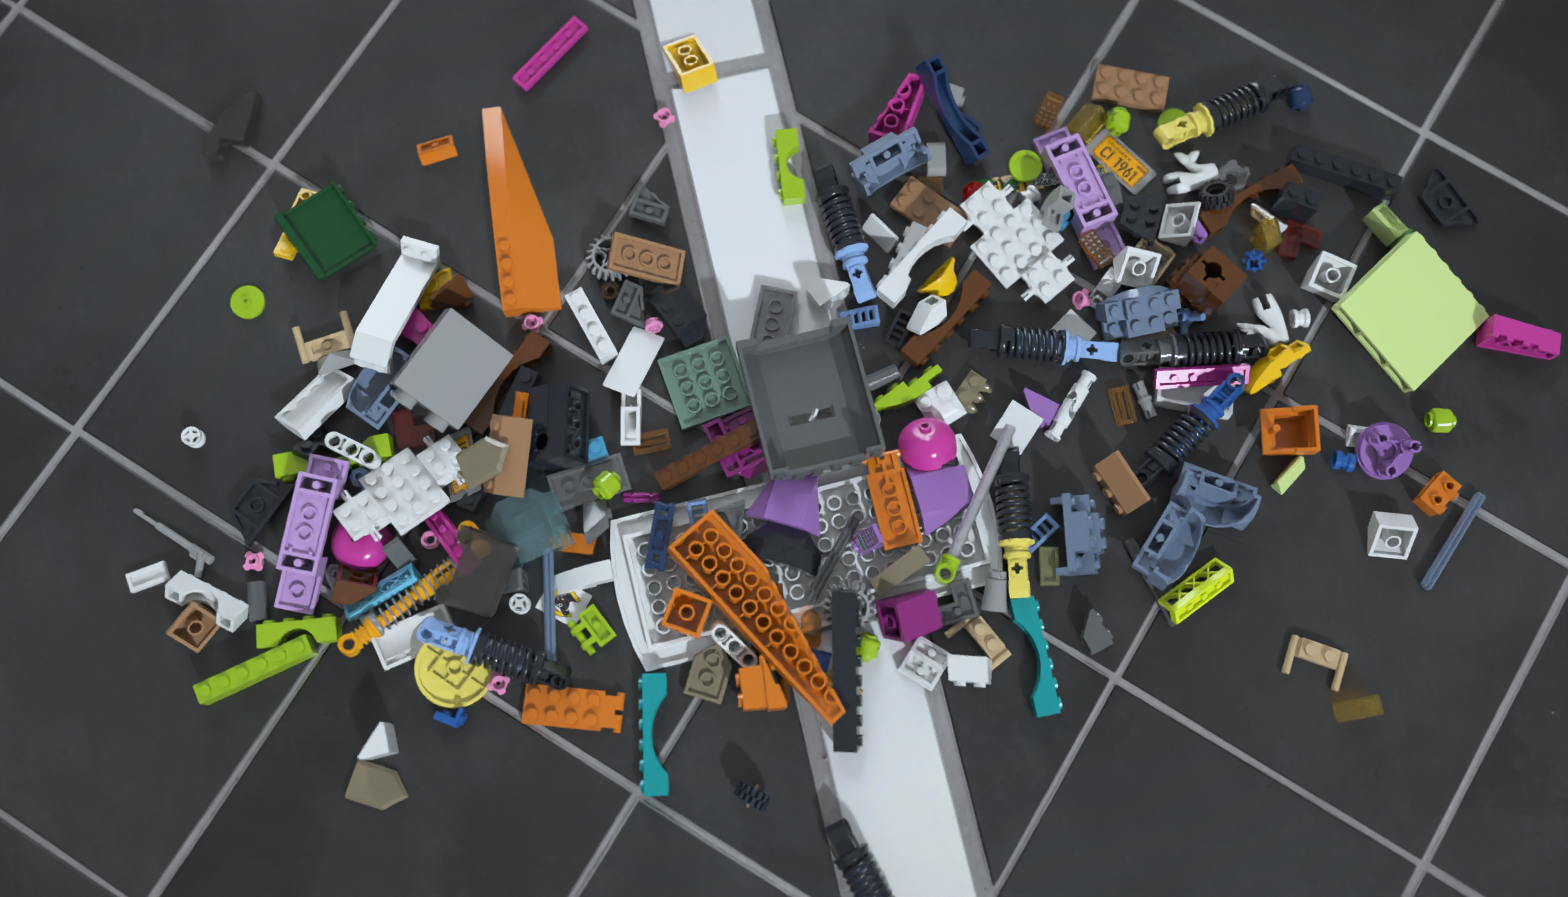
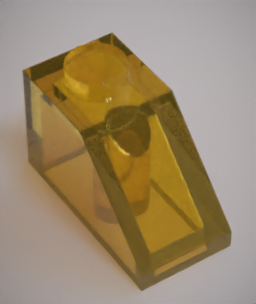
(1358, 708)

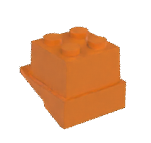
(1290, 430)
(759, 688)

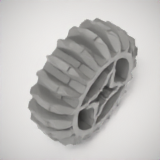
(599, 248)
(868, 604)

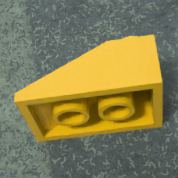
(690, 64)

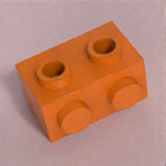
(1437, 494)

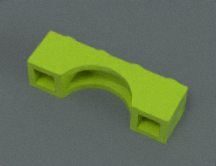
(792, 188)
(324, 629)

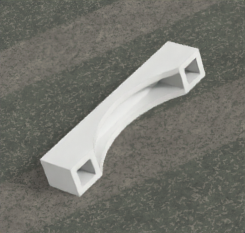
(945, 230)

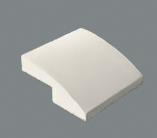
(924, 663)

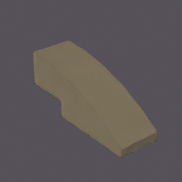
(899, 570)

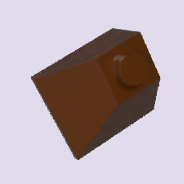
(453, 295)
(354, 585)

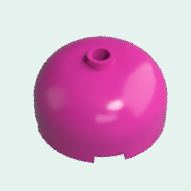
(927, 444)
(362, 553)

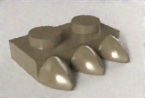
(970, 391)

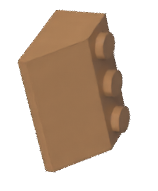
(1119, 484)

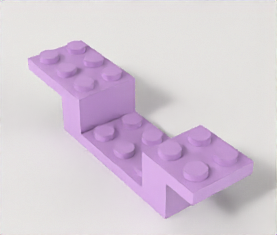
(1076, 172)
(306, 533)

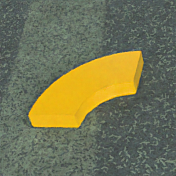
(436, 283)

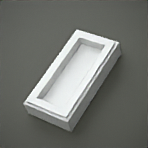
(148, 576)

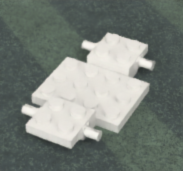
(1016, 243)
(402, 490)

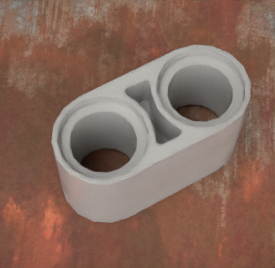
(937, 165)

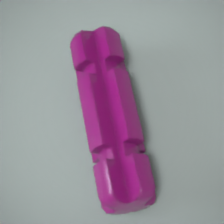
(641, 497)

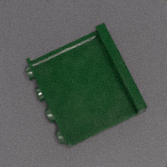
(327, 231)

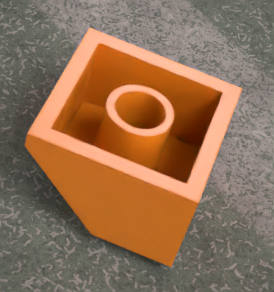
(687, 613)

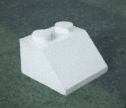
(1329, 276)
(1391, 535)
(969, 670)

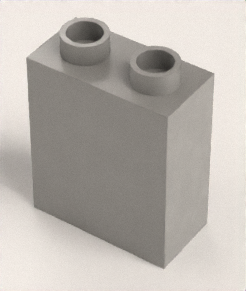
(449, 371)

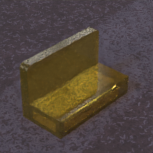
(1088, 122)

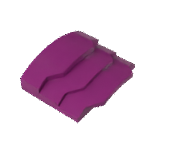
(745, 463)

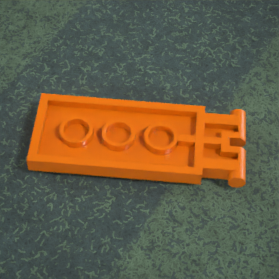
(892, 501)
(572, 708)

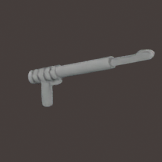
(196, 552)

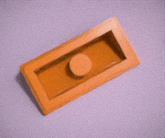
(436, 150)
(521, 404)

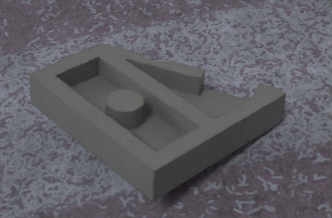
(630, 304)

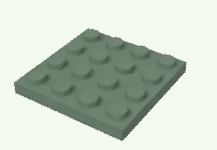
(705, 382)

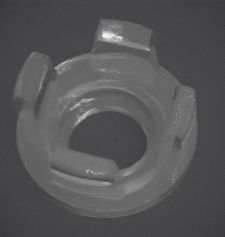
(1241, 174)

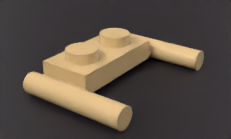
(328, 344)
(984, 637)
(1317, 654)

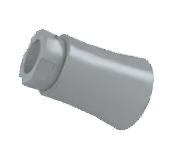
(995, 592)

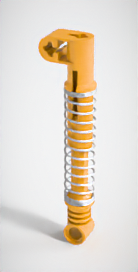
(421, 591)

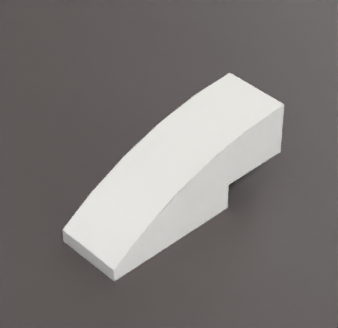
(631, 419)
(584, 577)

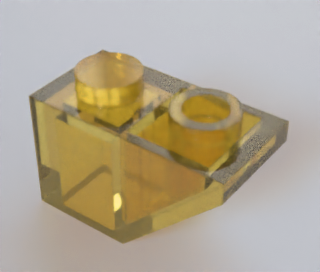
(1267, 236)

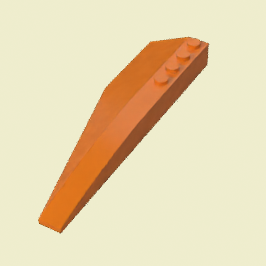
(520, 230)
(751, 601)

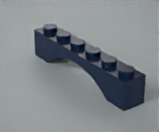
(936, 81)

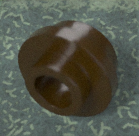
(604, 290)

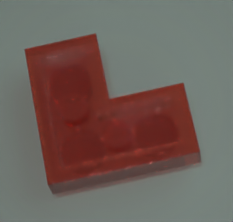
(1296, 235)
(407, 433)

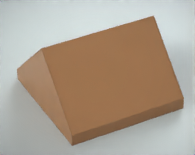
(194, 626)

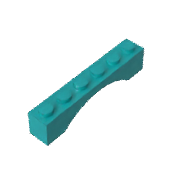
(653, 693)
(1044, 697)

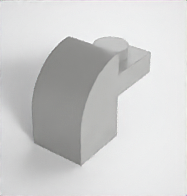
(1056, 206)

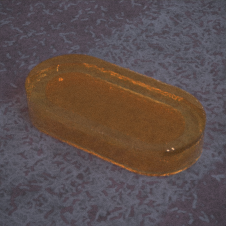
(811, 628)

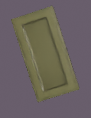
(1047, 562)

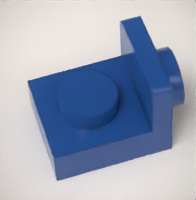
(447, 717)

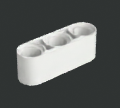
(359, 456)
(731, 635)

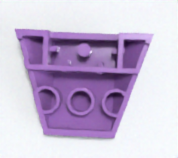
(939, 494)
(789, 504)

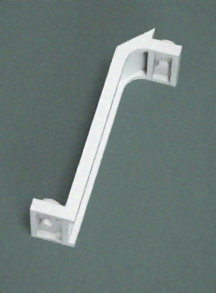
(394, 305)

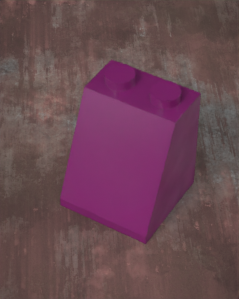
(909, 615)

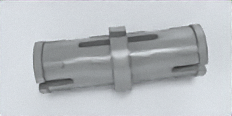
(1144, 400)

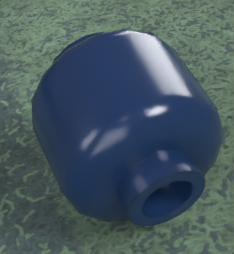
(1299, 97)

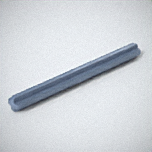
(1452, 541)
(549, 606)

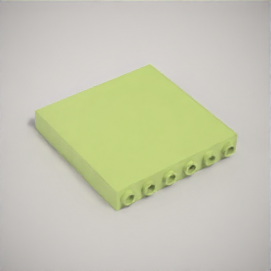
(1410, 312)

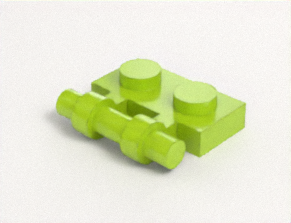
(596, 625)

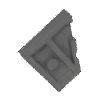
(648, 206)
(733, 516)

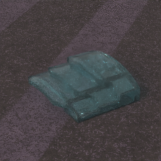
(532, 524)

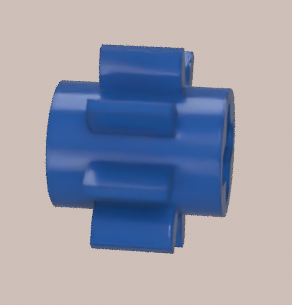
(1253, 255)

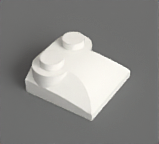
(941, 404)

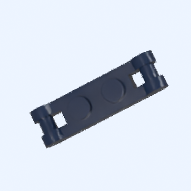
(660, 535)

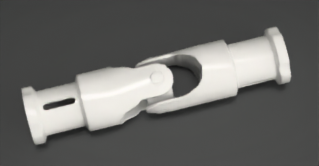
(1069, 407)

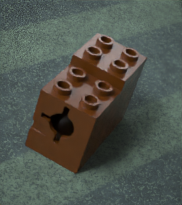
(1205, 281)

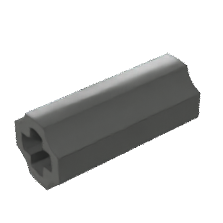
(883, 377)
(257, 601)

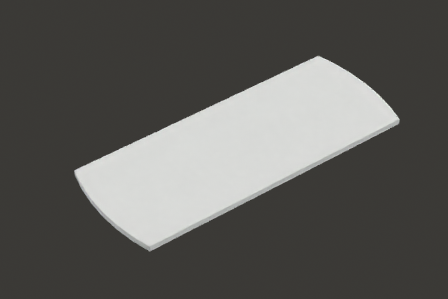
(646, 593)

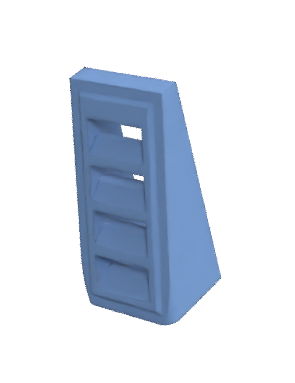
(864, 310)
(697, 502)
(1052, 522)

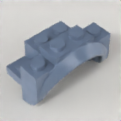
(888, 159)
(1138, 312)
(372, 392)
(1213, 497)
(1082, 534)
(1170, 545)

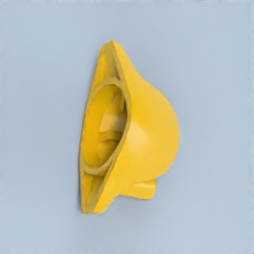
(942, 281)

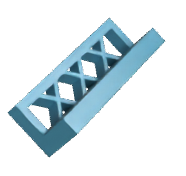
(385, 590)

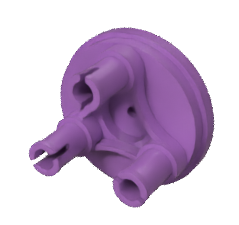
(1385, 450)

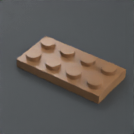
(1130, 88)
(922, 204)
(645, 259)

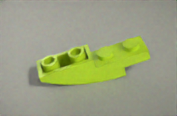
(902, 395)

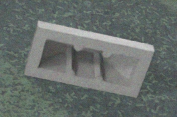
(334, 361)

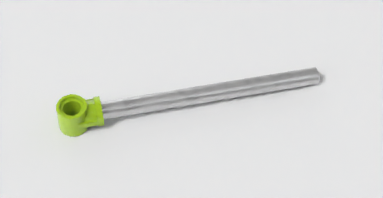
(950, 560)

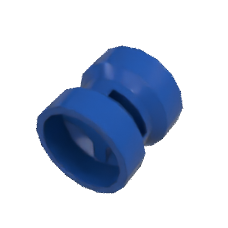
(1344, 461)

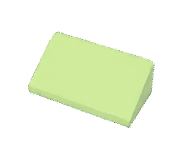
(1289, 475)

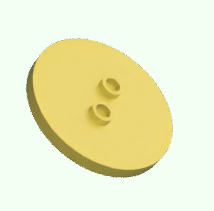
(447, 678)

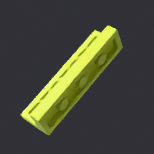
(1201, 592)

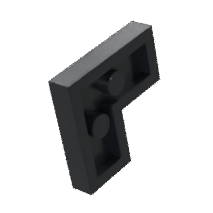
(313, 444)

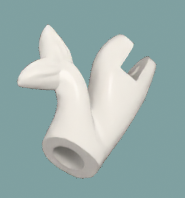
(1190, 181)
(1272, 317)

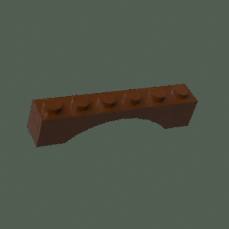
(1269, 185)
(921, 346)
(531, 352)
(698, 460)

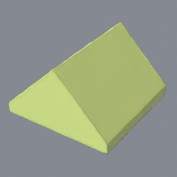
(1384, 224)

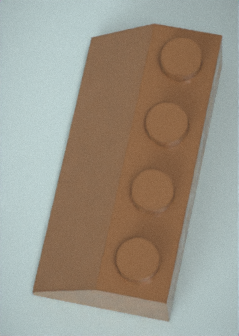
(516, 433)

